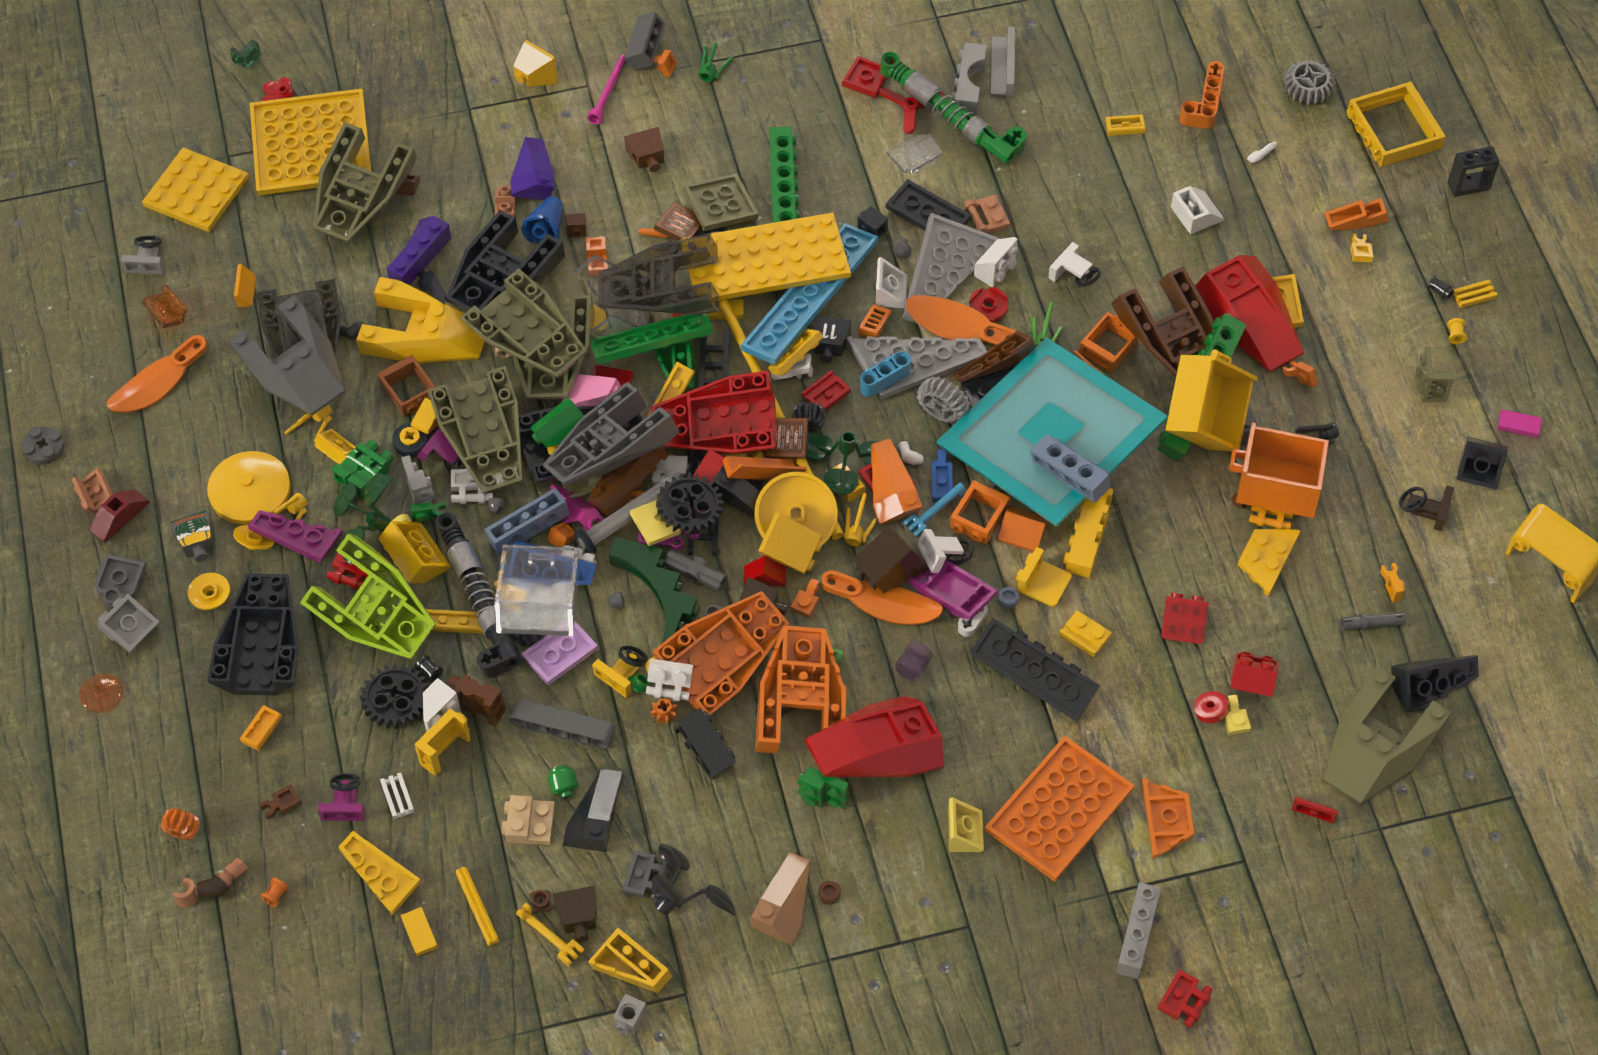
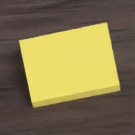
(965, 827)

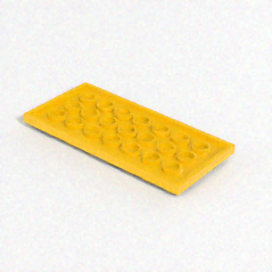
(775, 257)

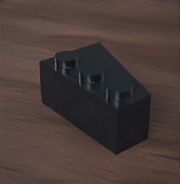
(705, 743)

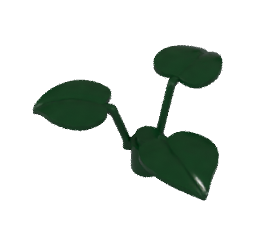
(838, 480)
(373, 491)

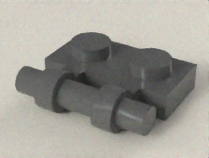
(639, 874)

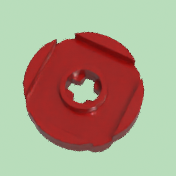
(992, 295)

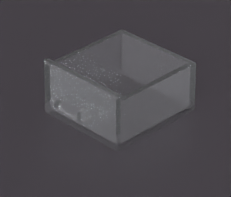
(537, 590)

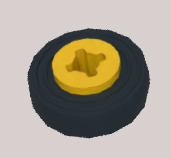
(405, 445)

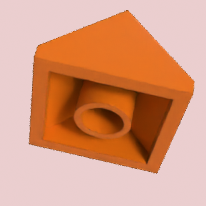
(1022, 529)

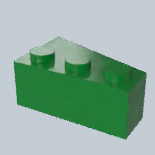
(680, 353)

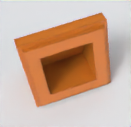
(561, 535)

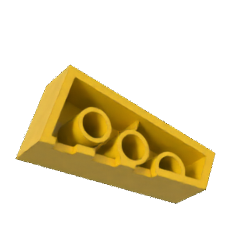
(1088, 535)

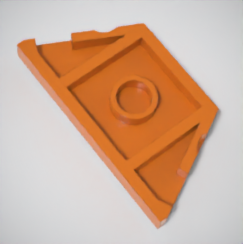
(1167, 817)

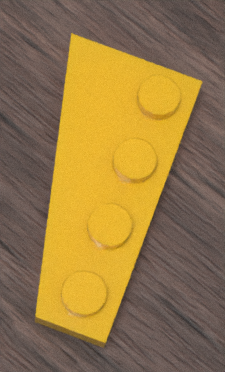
(381, 873)

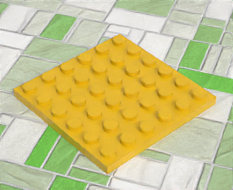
(297, 134)

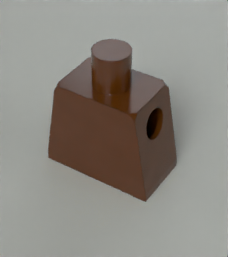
(646, 148)

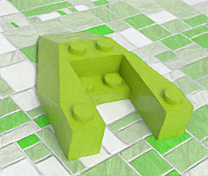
(383, 610)

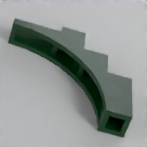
(648, 566)

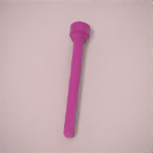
(596, 114)

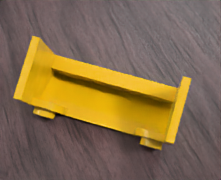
(1561, 545)

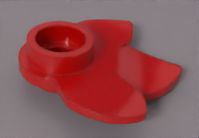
(278, 90)

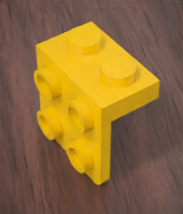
(1042, 580)

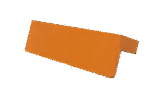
(758, 467)

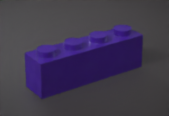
(425, 243)

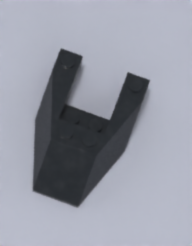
(487, 265)

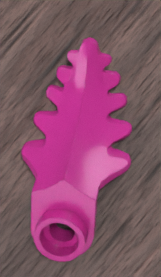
(578, 510)

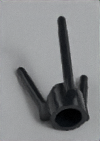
(1326, 431)

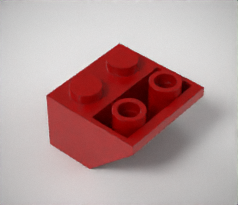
(1254, 673)

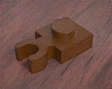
(284, 800)

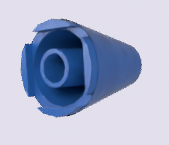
(543, 220)

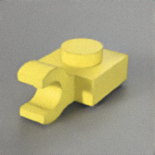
(1236, 719)

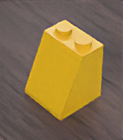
(791, 544)

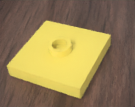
(650, 525)

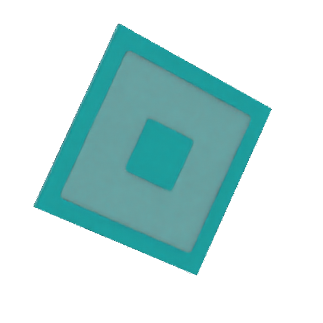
(1055, 397)

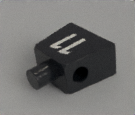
(834, 337)

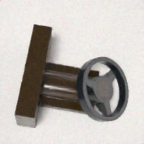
(1427, 507)

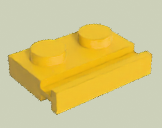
(1085, 633)

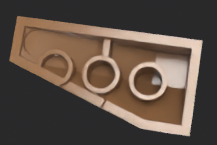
(783, 902)

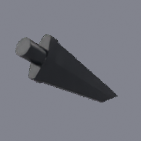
(431, 285)

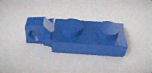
(941, 476)

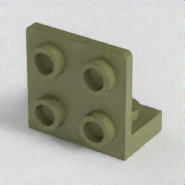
(1432, 385)

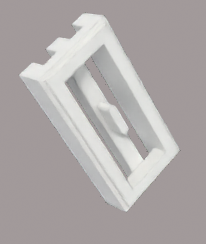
(392, 780)

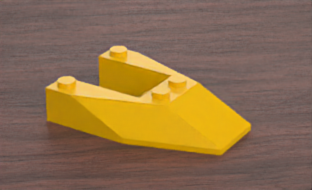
(431, 334)

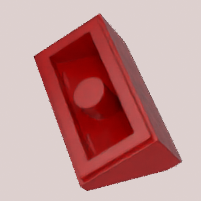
(1314, 809)

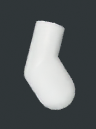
(909, 456)

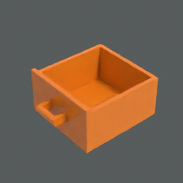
(1280, 471)

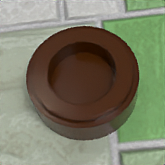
(829, 892)

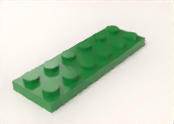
(650, 337)

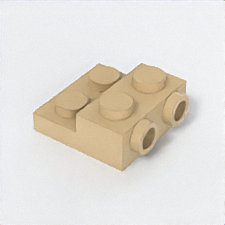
(528, 820)

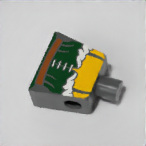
(194, 534)

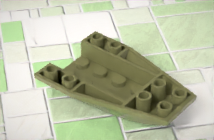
(527, 326)
(483, 428)

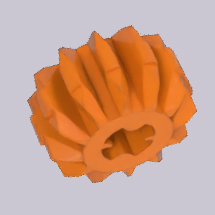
(180, 824)

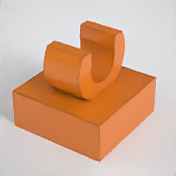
(666, 63)

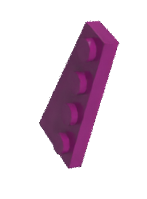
(296, 535)

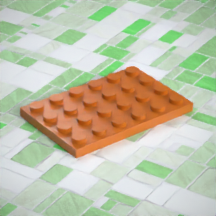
(1059, 808)

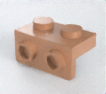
(92, 490)

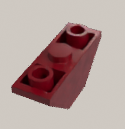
(117, 512)

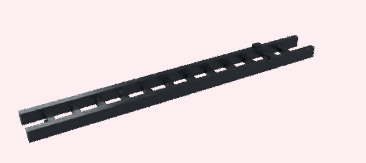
(704, 381)

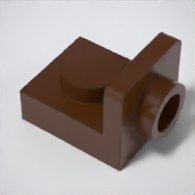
(576, 225)

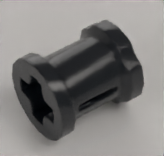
(428, 668)

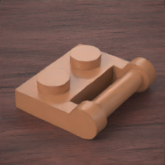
(992, 212)

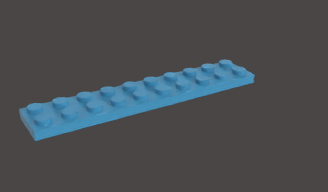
(803, 303)

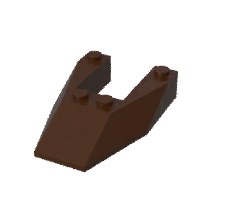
(1176, 334)

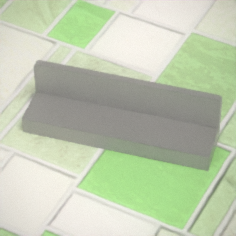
(1003, 64)

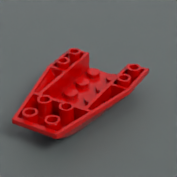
(1253, 297)
(725, 415)
(880, 741)

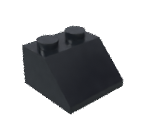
(1482, 462)

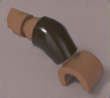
(209, 888)

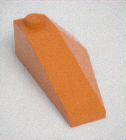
(892, 487)

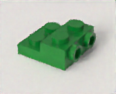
(818, 789)

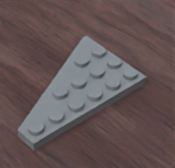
(946, 257)
(928, 357)

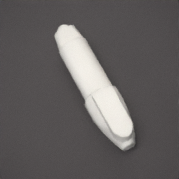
(1258, 155)

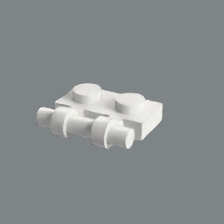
(462, 482)
(669, 673)

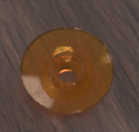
(101, 700)

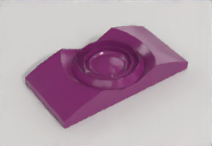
(955, 590)

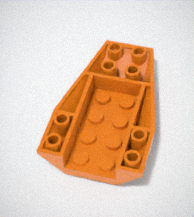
(724, 649)

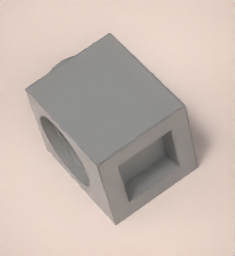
(629, 1005)

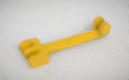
(566, 949)

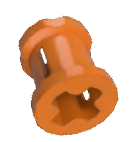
(274, 892)

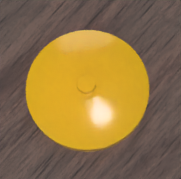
(248, 484)
(799, 499)

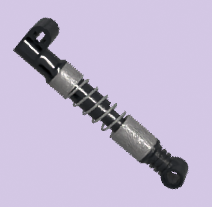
(469, 570)

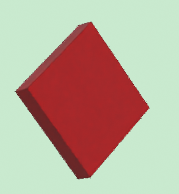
(864, 77)

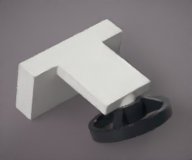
(1075, 264)
(938, 549)

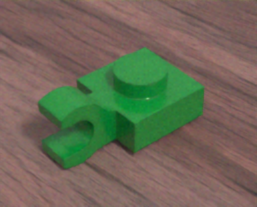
(424, 511)

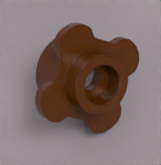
(540, 895)

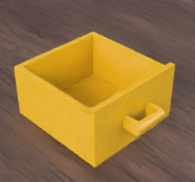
(1210, 401)

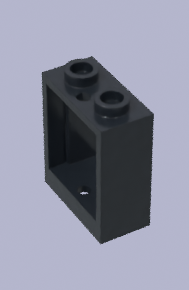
(1463, 183)

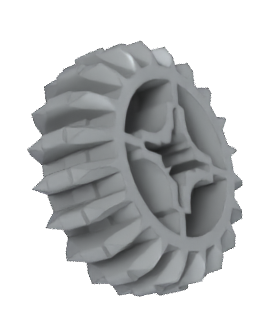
(1309, 81)
(943, 400)

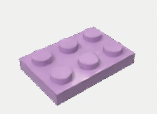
(559, 654)

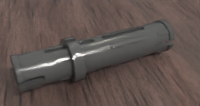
(1376, 620)

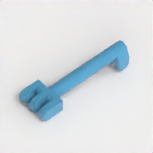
(918, 523)

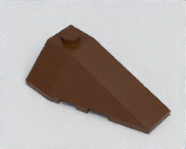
(1000, 357)

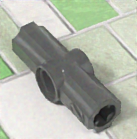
(696, 570)

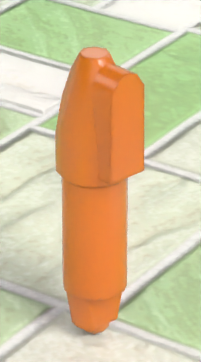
(651, 232)

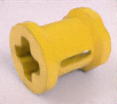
(1457, 333)

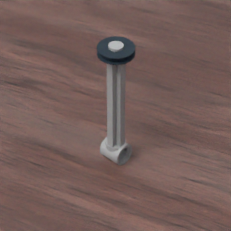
(621, 517)

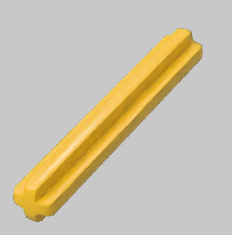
(477, 906)

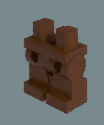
(478, 699)

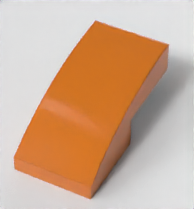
(596, 246)

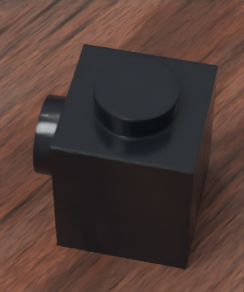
(873, 222)

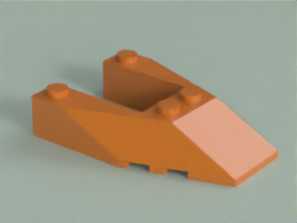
(799, 676)

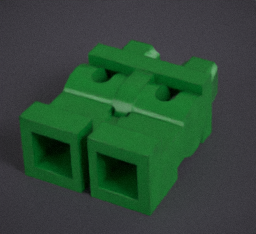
(362, 465)

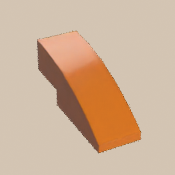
(1357, 215)

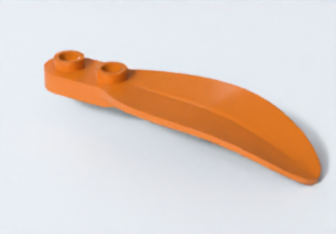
(954, 320)
(157, 379)
(893, 606)

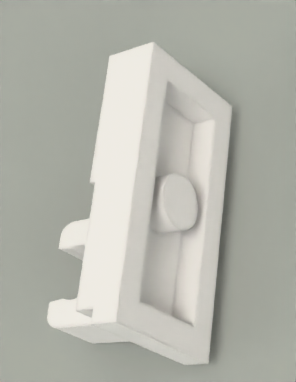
(799, 368)

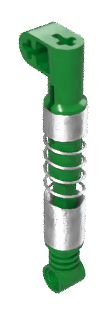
(972, 126)

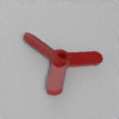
(909, 105)

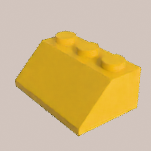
(413, 551)

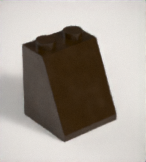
(888, 561)

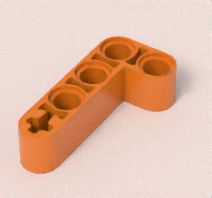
(1204, 113)

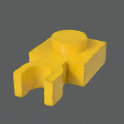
(1361, 250)

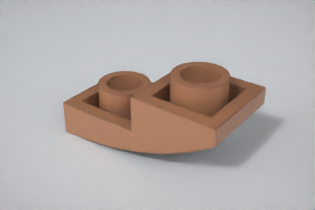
(505, 201)

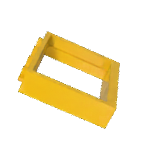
(1419, 110)

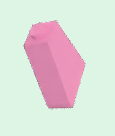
(592, 390)

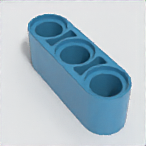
(885, 374)

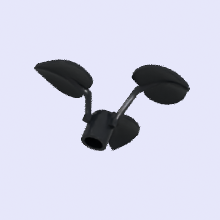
(671, 897)

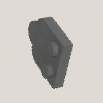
(118, 578)

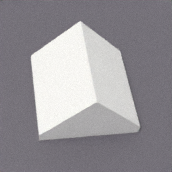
(891, 285)

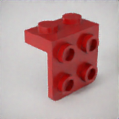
(1184, 618)

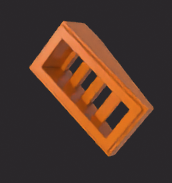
(865, 331)

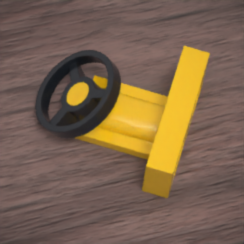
(618, 675)

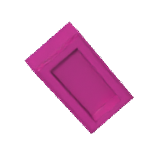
(1519, 423)

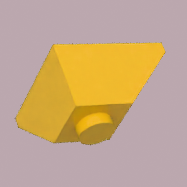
(535, 66)

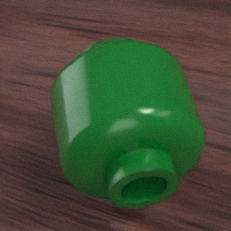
(562, 781)

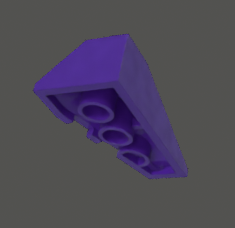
(533, 171)

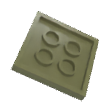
(720, 202)

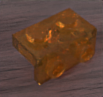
(165, 308)

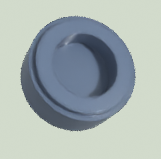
(1008, 597)

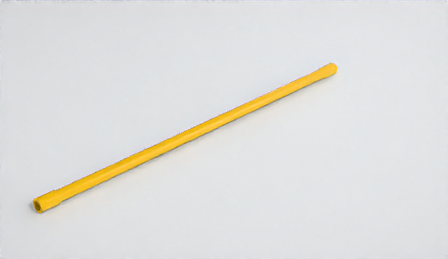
(755, 367)

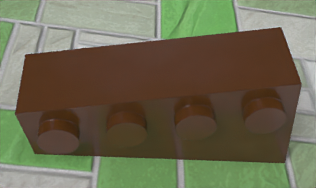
(615, 486)

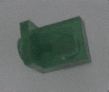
(247, 55)

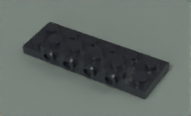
(1035, 669)

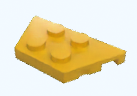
(1267, 555)

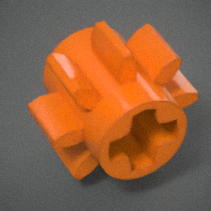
(668, 714)

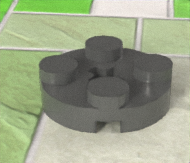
(40, 435)

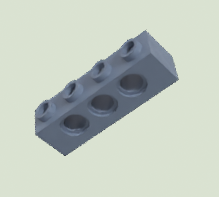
(1071, 468)
(528, 520)

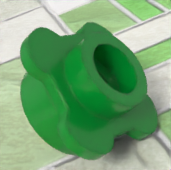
(639, 682)

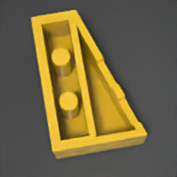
(630, 962)

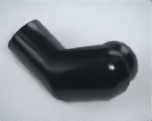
(351, 331)

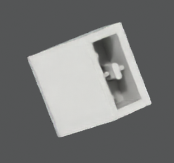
(1195, 209)
(997, 261)
(437, 701)

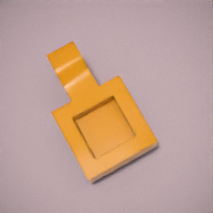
(1393, 584)

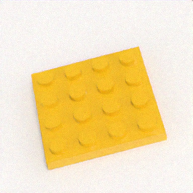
(195, 189)

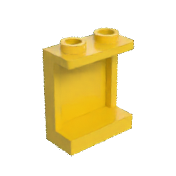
(439, 738)

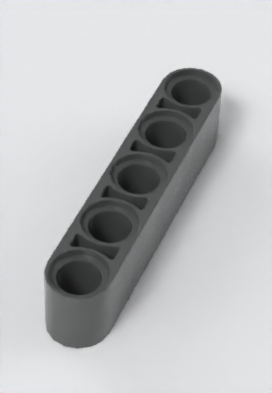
(562, 724)

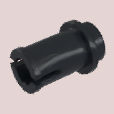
(1440, 288)

